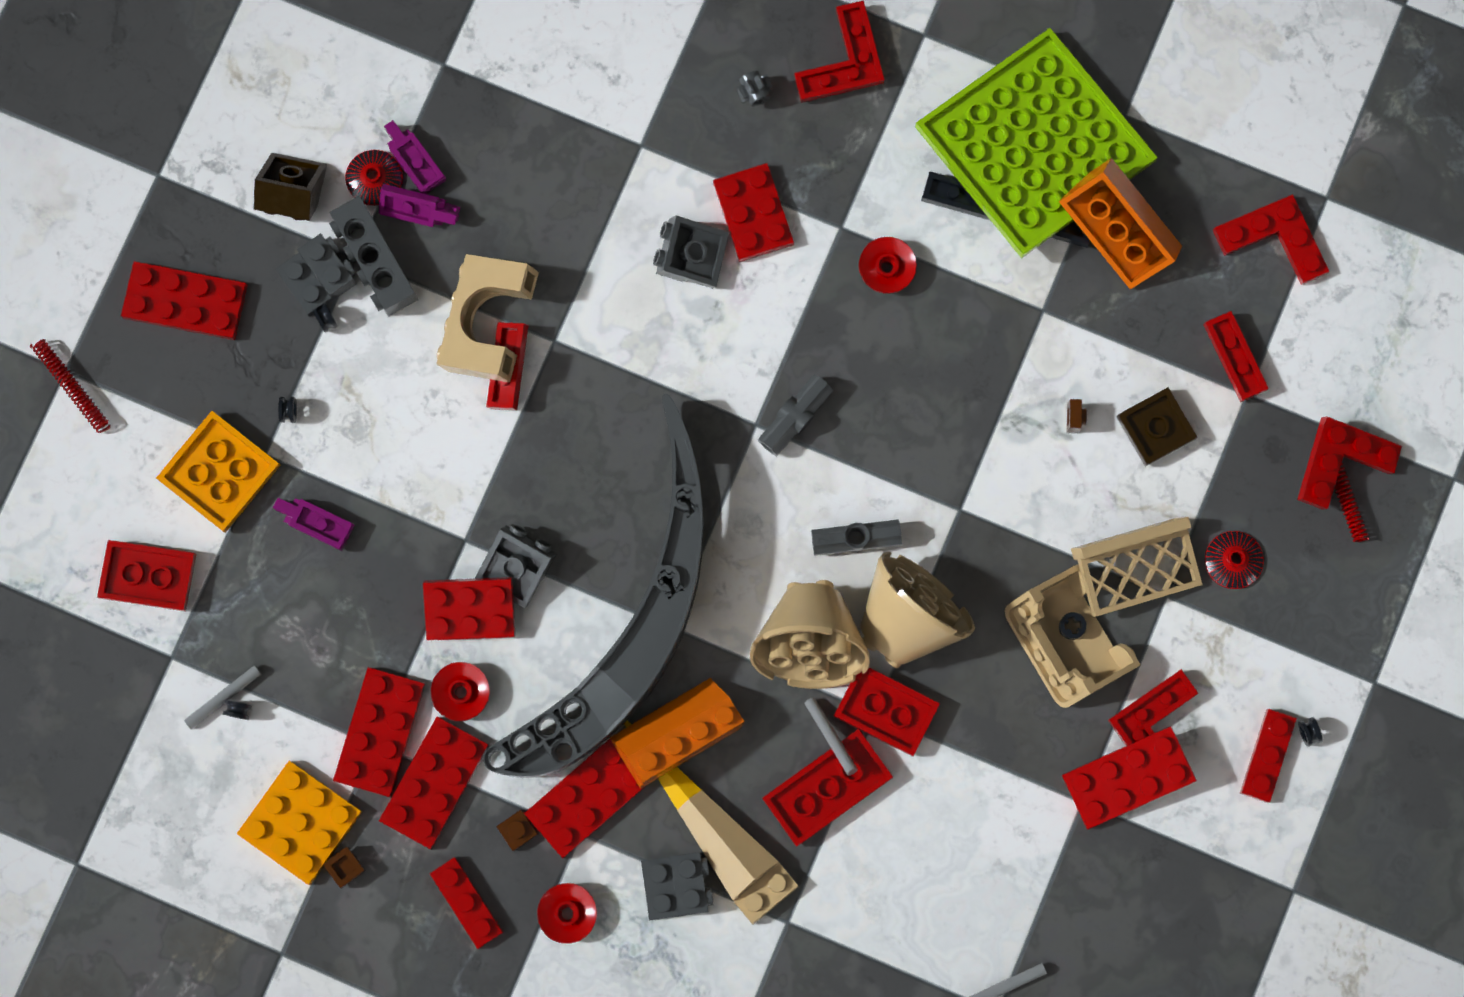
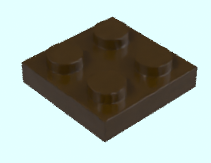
(1156, 426)

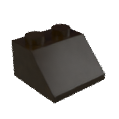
(289, 186)

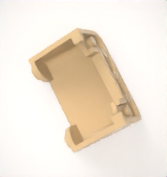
(1067, 666)

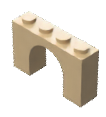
(479, 281)

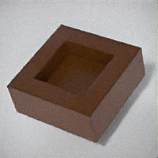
(1075, 416)
(517, 830)
(344, 867)

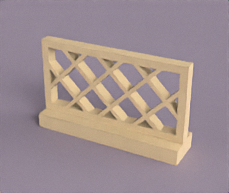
(1130, 541)

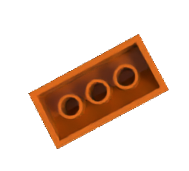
(1121, 224)
(677, 732)

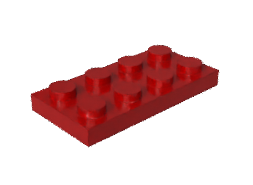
(184, 300)
(379, 732)
(1129, 777)
(433, 783)
(825, 790)
(584, 800)

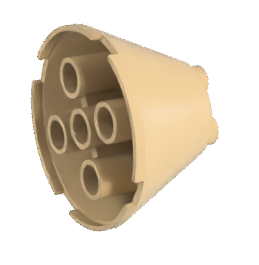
(910, 612)
(810, 639)

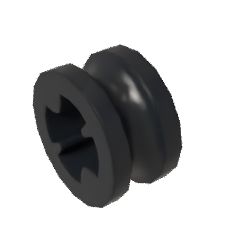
(325, 318)
(287, 409)
(1077, 618)
(237, 710)
(1310, 731)

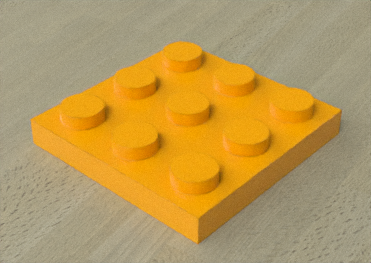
(218, 471)
(299, 822)

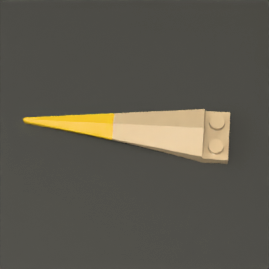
(743, 866)

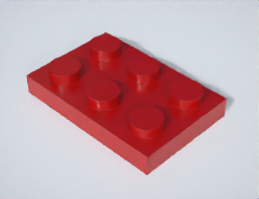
(753, 212)
(146, 575)
(469, 608)
(887, 710)

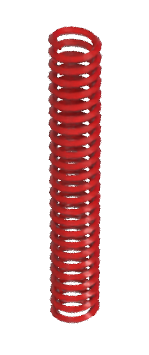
(73, 386)
(1346, 508)

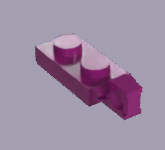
(414, 159)
(416, 207)
(315, 522)

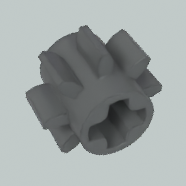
(754, 88)

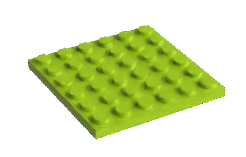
(1030, 137)

